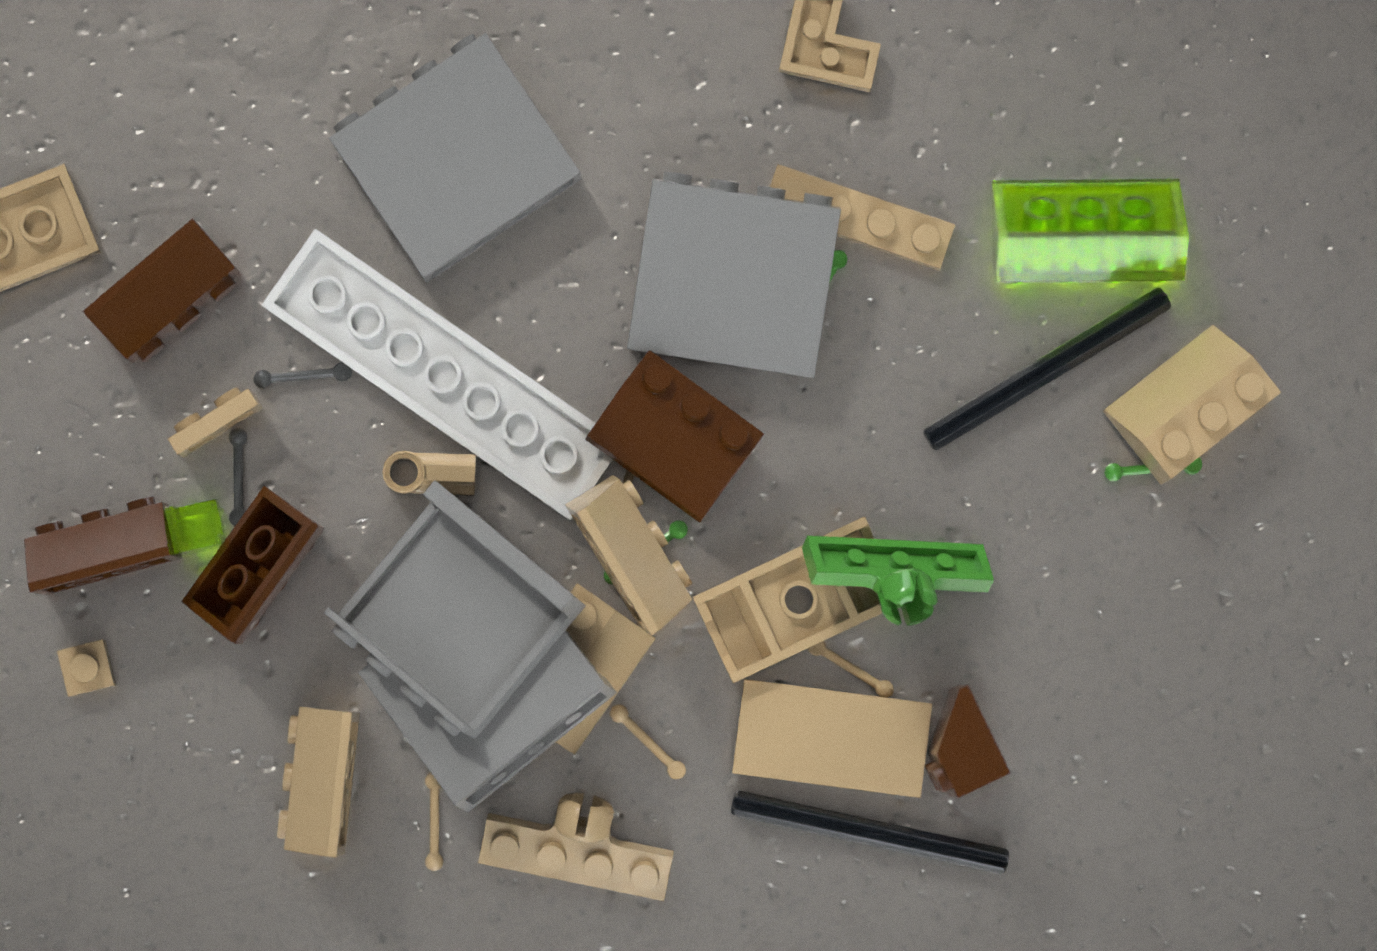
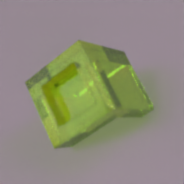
(195, 527)

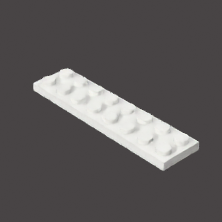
(438, 372)

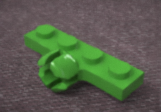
(898, 570)

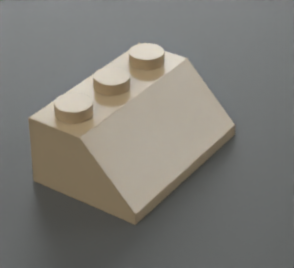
(1191, 403)
(631, 552)
(612, 647)
(319, 781)

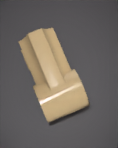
(452, 471)

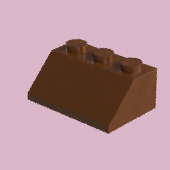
(163, 293)
(674, 436)
(98, 547)
(252, 565)
(963, 747)

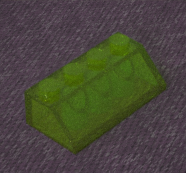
(1089, 230)

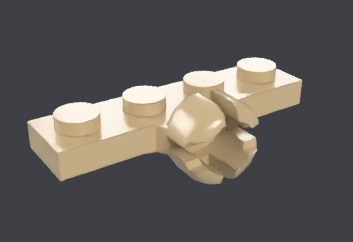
(577, 850)

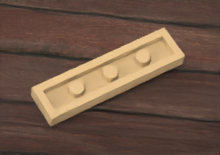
(874, 220)

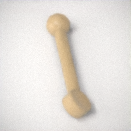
(883, 688)
(675, 769)
(434, 860)

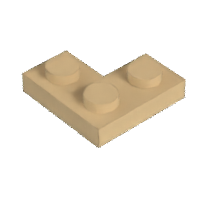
(820, 54)

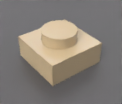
(86, 668)

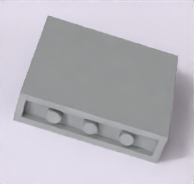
(455, 156)
(734, 275)
(456, 614)
(541, 711)

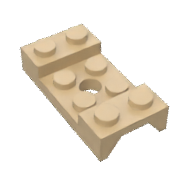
(756, 627)

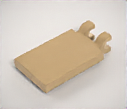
(41, 227)

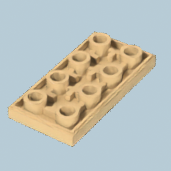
(832, 738)

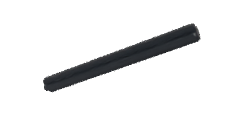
(1047, 368)
(870, 832)

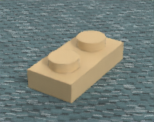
(197, 431)

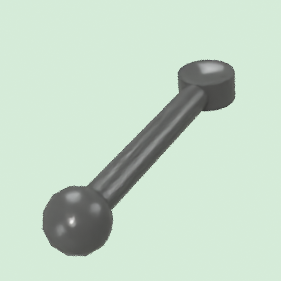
(341, 372)
(237, 438)

